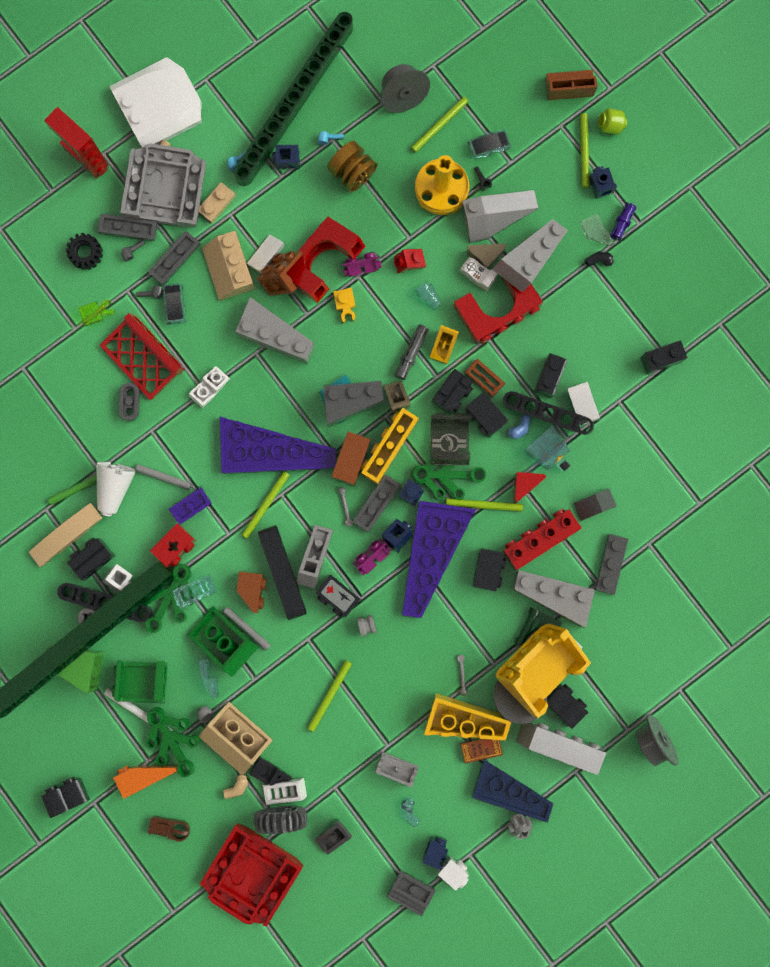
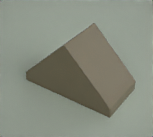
(486, 254)
(397, 396)

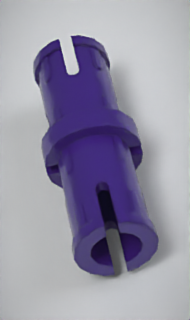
(623, 221)

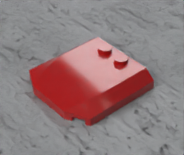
(250, 876)

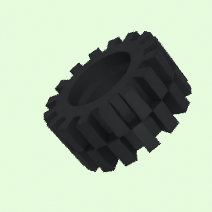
(92, 259)

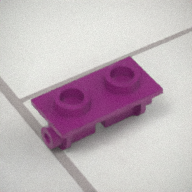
(368, 261)
(378, 550)

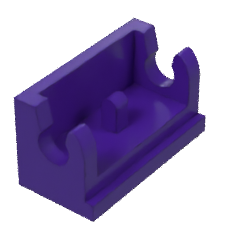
(190, 505)

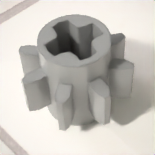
(520, 826)

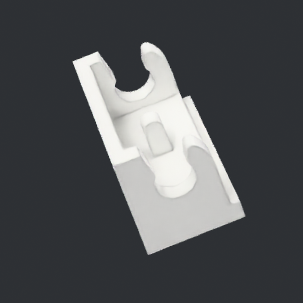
(583, 402)

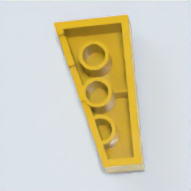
(465, 720)

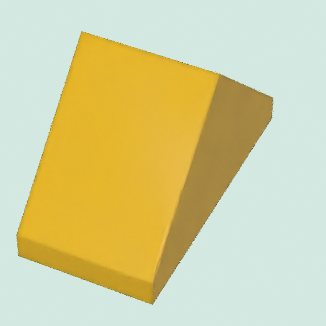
(444, 344)

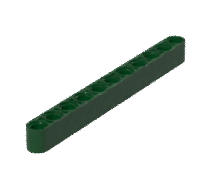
(295, 90)
(83, 637)

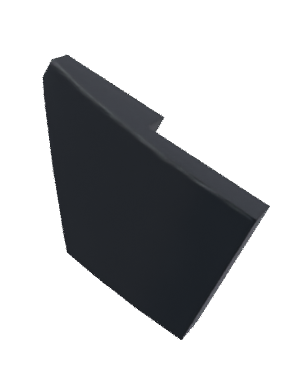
(268, 772)

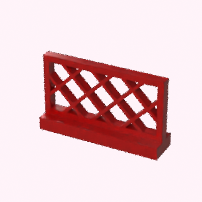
(153, 344)

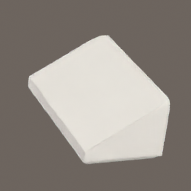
(265, 253)

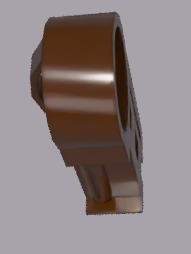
(164, 827)

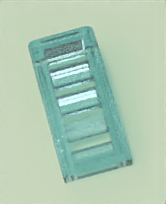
(209, 583)

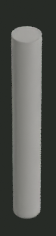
(162, 476)
(246, 628)

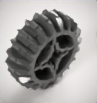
(280, 819)

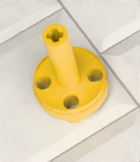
(441, 186)

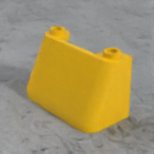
(541, 667)

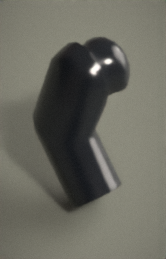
(599, 256)

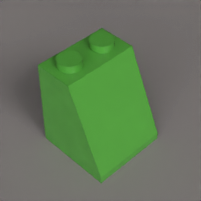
(84, 671)

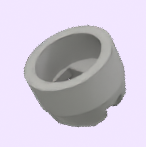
(205, 714)

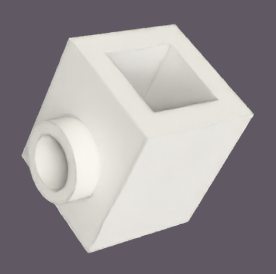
(117, 578)
(454, 873)

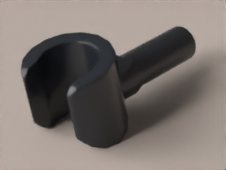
(482, 179)

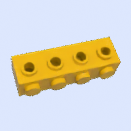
(390, 445)

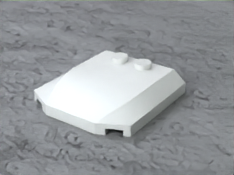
(158, 102)

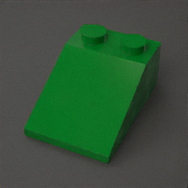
(222, 641)

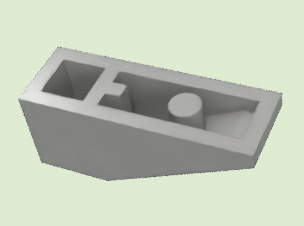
(314, 557)

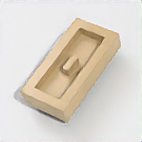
(216, 202)

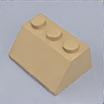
(228, 266)
(235, 738)

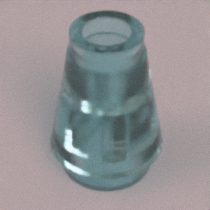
(428, 295)

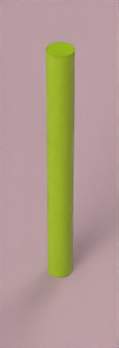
(437, 126)
(584, 150)
(485, 504)
(265, 505)
(329, 696)

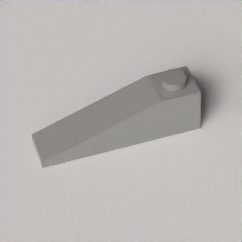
(492, 213)

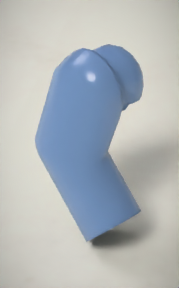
(521, 429)

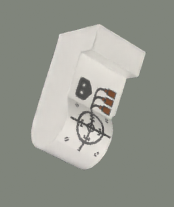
(478, 274)

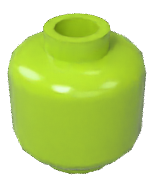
(612, 121)

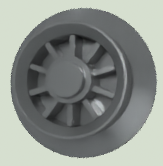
(404, 88)
(510, 707)
(656, 743)

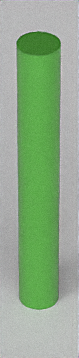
(72, 490)

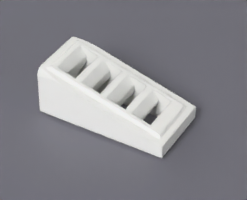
(300, 786)

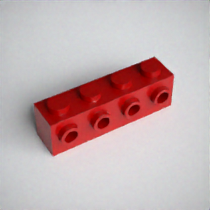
(542, 539)

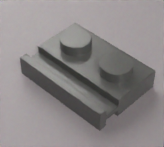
(411, 892)

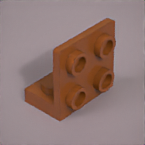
(274, 276)

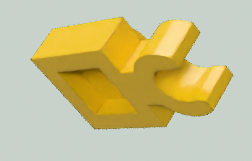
(345, 301)

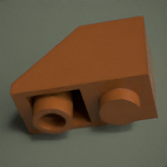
(250, 589)

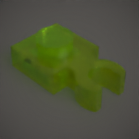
(93, 313)

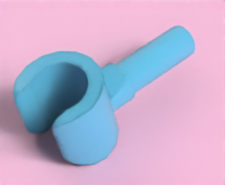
(324, 136)
(233, 161)

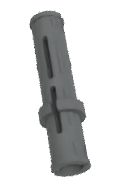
(408, 358)

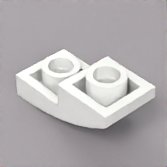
(209, 387)

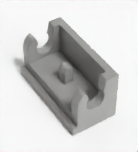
(396, 769)

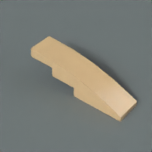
(65, 535)

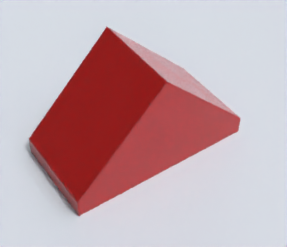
(525, 483)

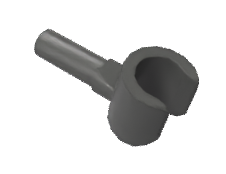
(127, 251)
(156, 292)

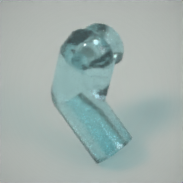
(407, 811)

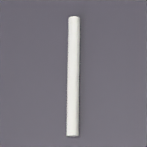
(131, 707)

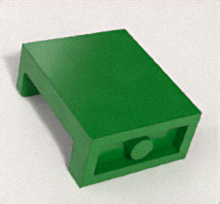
(140, 682)

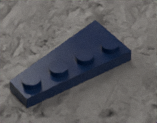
(506, 792)

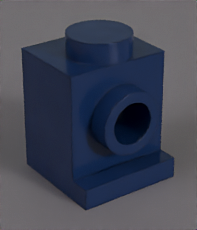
(289, 151)
(600, 187)
(411, 493)
(395, 529)
(435, 852)

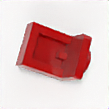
(409, 260)

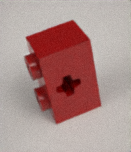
(163, 548)

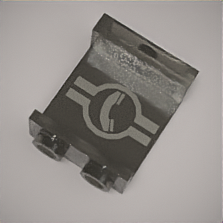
(449, 439)

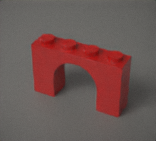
(77, 142)
(328, 236)
(483, 326)

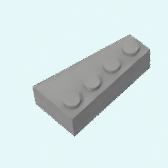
(528, 258)
(271, 332)
(558, 596)
(560, 747)

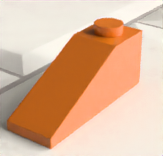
(139, 777)

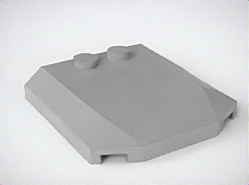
(164, 185)

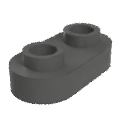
(129, 402)

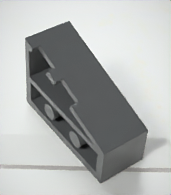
(351, 399)

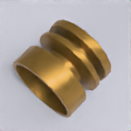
(352, 166)

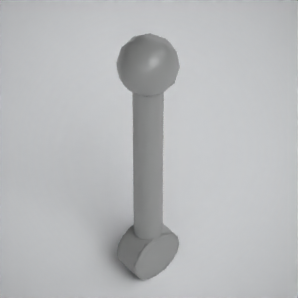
(342, 491)
(463, 691)

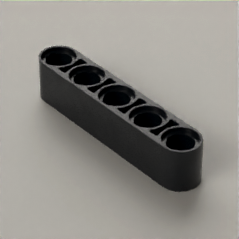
(540, 407)
(282, 572)
(95, 600)

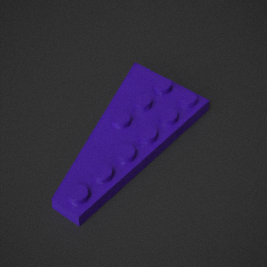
(261, 450)
(434, 543)

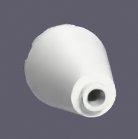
(112, 486)

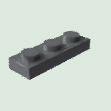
(127, 227)
(174, 258)
(376, 503)
(611, 564)

